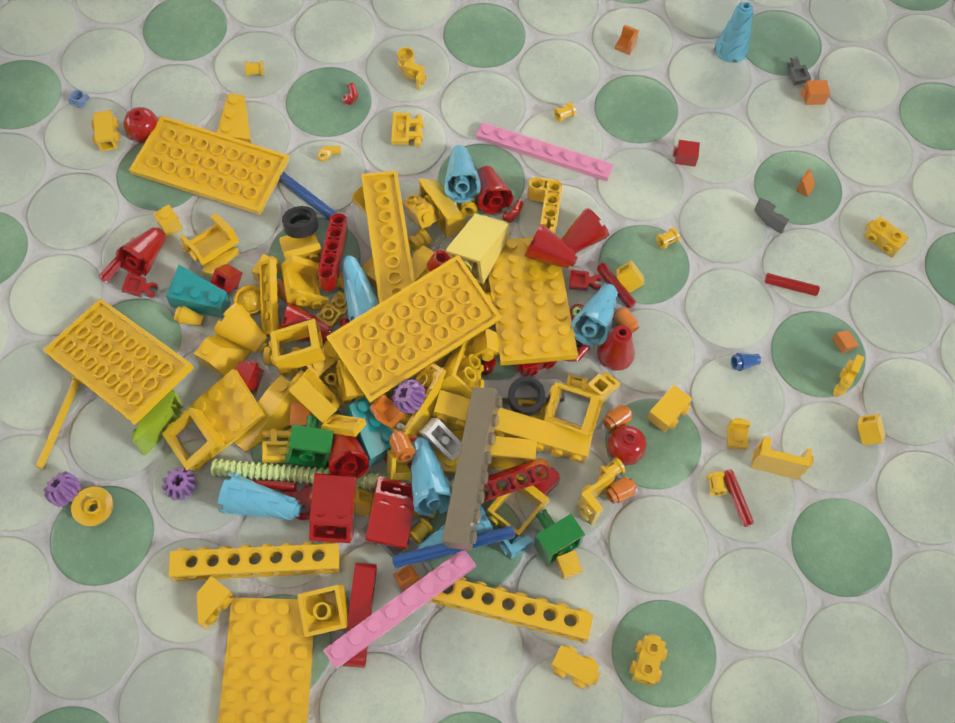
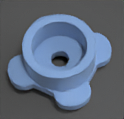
(78, 98)

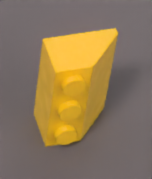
(448, 215)

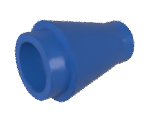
(743, 361)

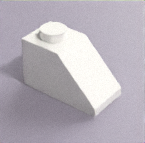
(441, 438)

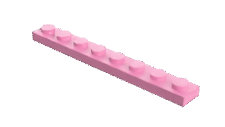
(544, 151)
(399, 608)

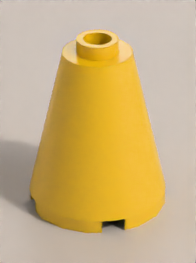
(241, 329)

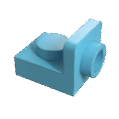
(519, 546)

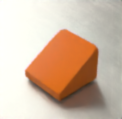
(806, 184)
(845, 341)
(406, 577)

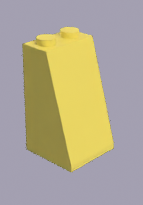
(480, 244)

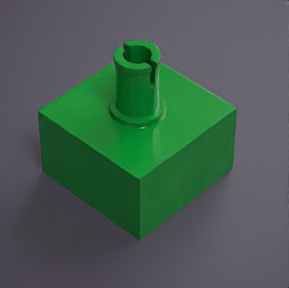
(309, 444)
(557, 537)

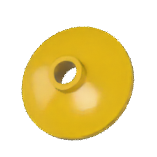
(84, 502)

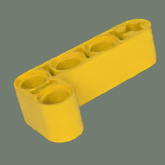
(549, 193)

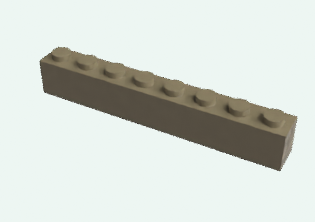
(472, 469)

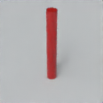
(277, 485)

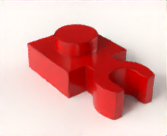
(581, 280)
(137, 285)

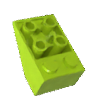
(156, 422)

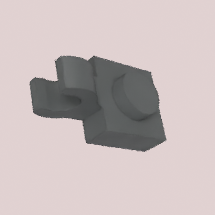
(798, 73)

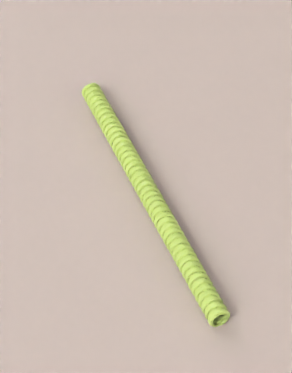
(288, 473)

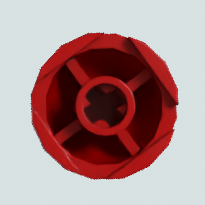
(139, 124)
(626, 444)

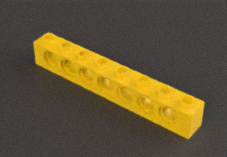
(244, 569)
(516, 616)

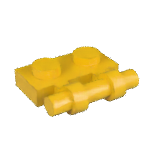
(401, 129)
(848, 375)
(273, 450)

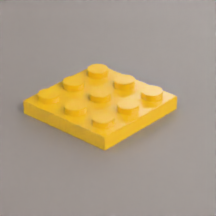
(229, 407)

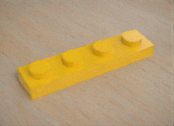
(268, 296)

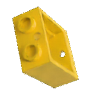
(301, 357)
(314, 394)
(591, 415)
(206, 452)
(511, 452)
(530, 493)

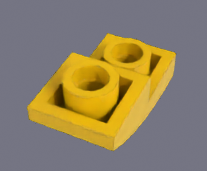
(219, 261)
(334, 311)

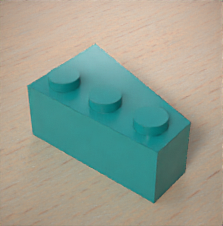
(197, 294)
(374, 435)

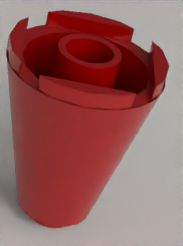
(494, 193)
(585, 231)
(550, 249)
(141, 251)
(296, 315)
(618, 349)
(347, 457)

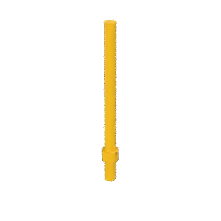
(58, 423)

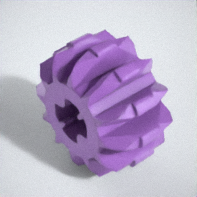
(409, 396)
(172, 483)
(62, 489)

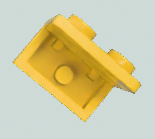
(303, 247)
(587, 504)

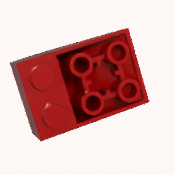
(332, 508)
(390, 513)

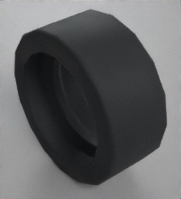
(300, 230)
(526, 381)

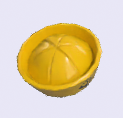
(249, 298)

